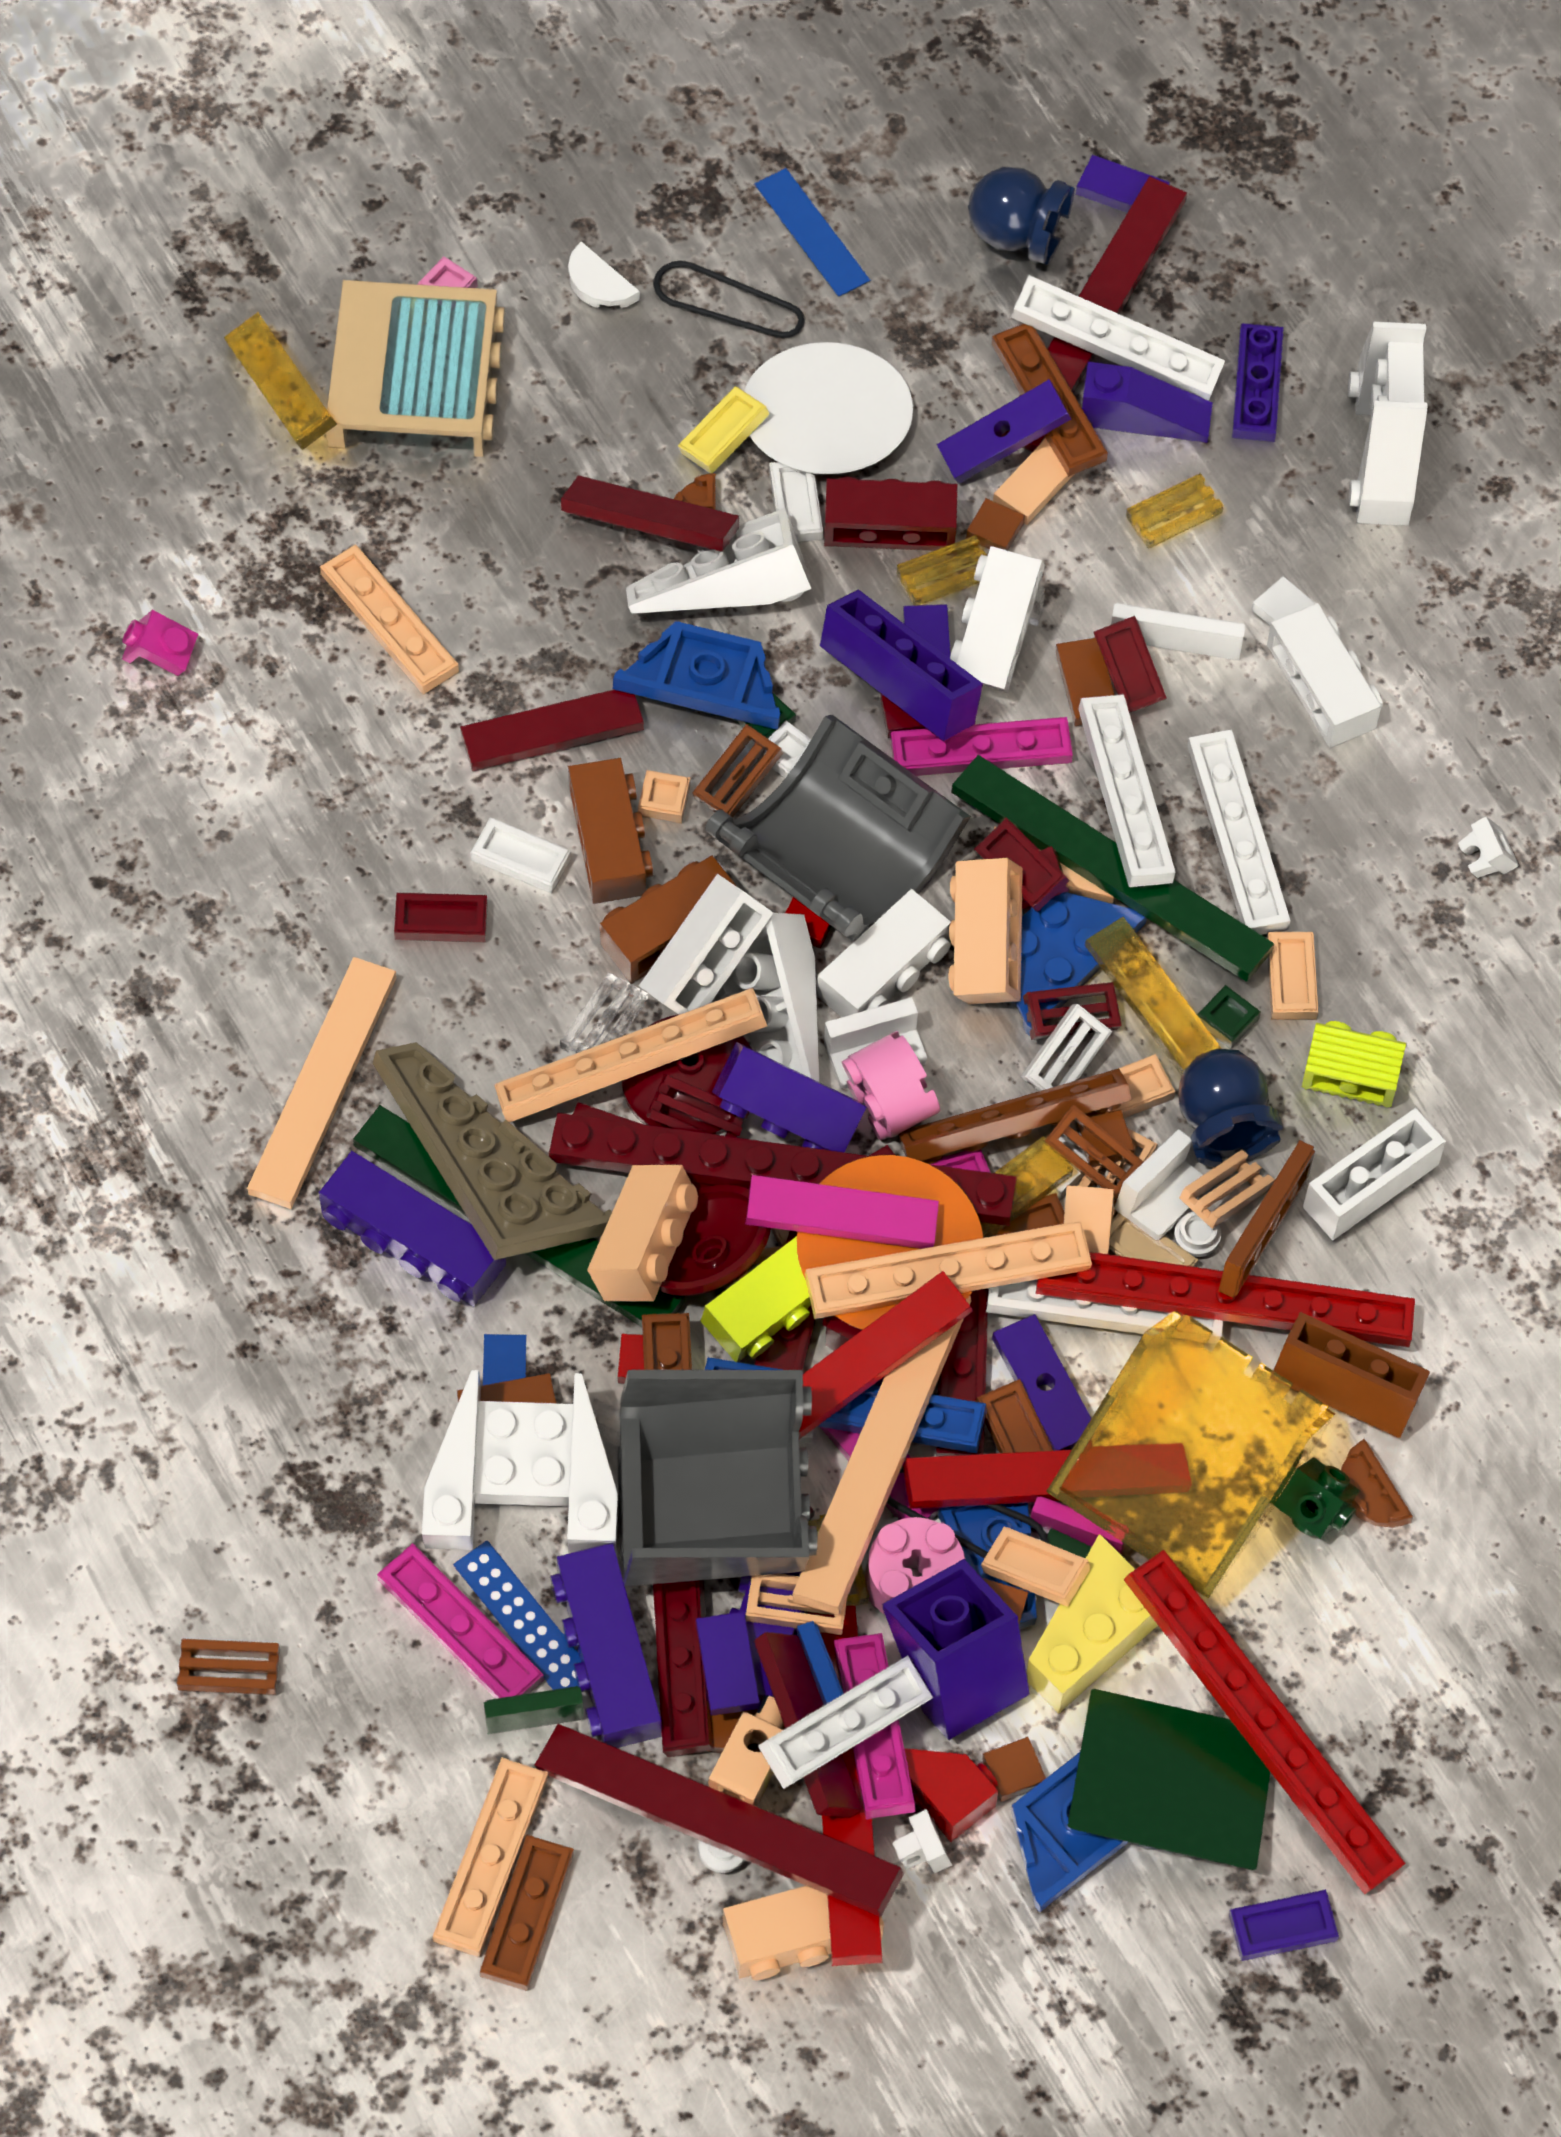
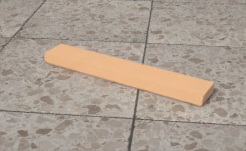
(630, 1055)
(322, 1083)
(968, 1264)

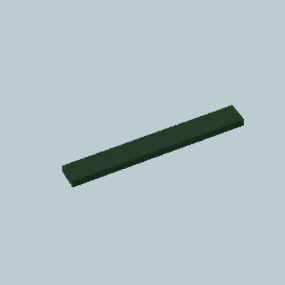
(1099, 861)
(399, 1148)

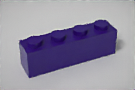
(901, 665)
(409, 1228)
(607, 1646)

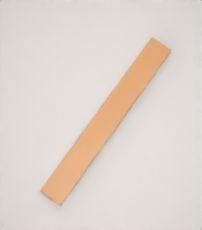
(871, 1476)

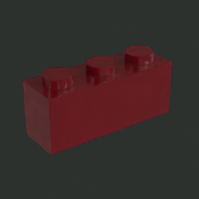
(890, 514)

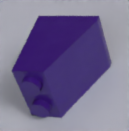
(961, 1645)

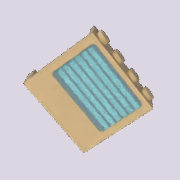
(415, 361)

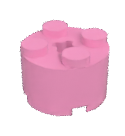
(891, 1085)
(907, 1545)

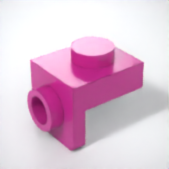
(159, 642)

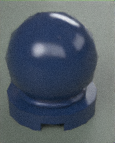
(1017, 211)
(1227, 1105)

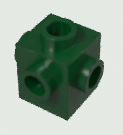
(1318, 1499)

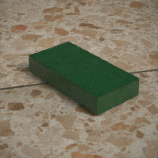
(533, 1710)

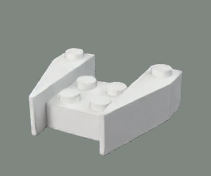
(1392, 392)
(521, 1458)

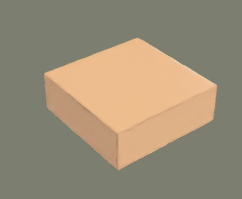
(664, 796)

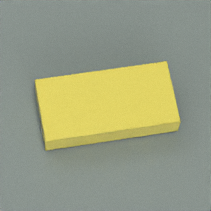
(723, 429)

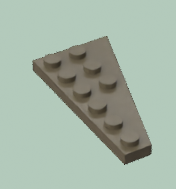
(489, 1165)

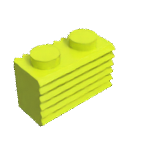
(1354, 1063)

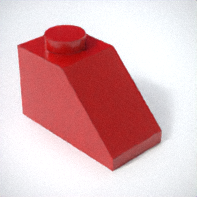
(951, 1789)

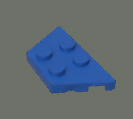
(704, 673)
(1055, 948)
(1051, 1850)

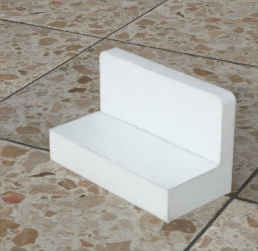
(861, 1029)
(1153, 1190)

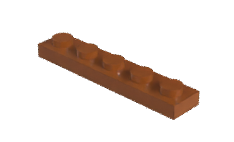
(1014, 1117)

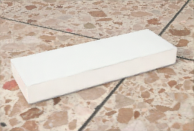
(1185, 631)

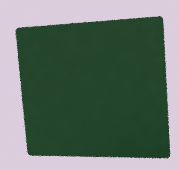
(1169, 1781)

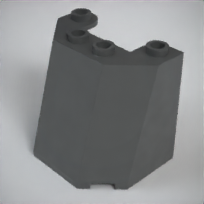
(712, 1475)

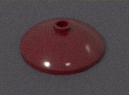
(642, 1088)
(715, 1243)

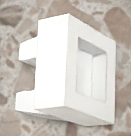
(1494, 849)
(922, 1844)

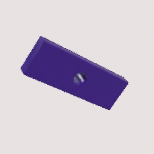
(1257, 382)
(1025, 419)
(1035, 1363)

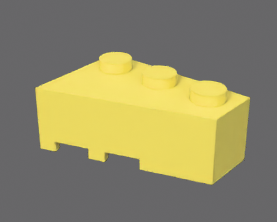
(1089, 1633)

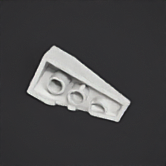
(754, 569)
(784, 981)

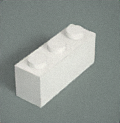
(998, 616)
(1324, 675)
(706, 947)
(885, 957)
(1374, 1174)

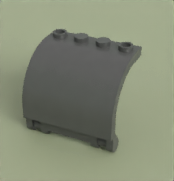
(845, 830)

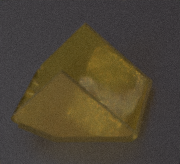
(1189, 1450)

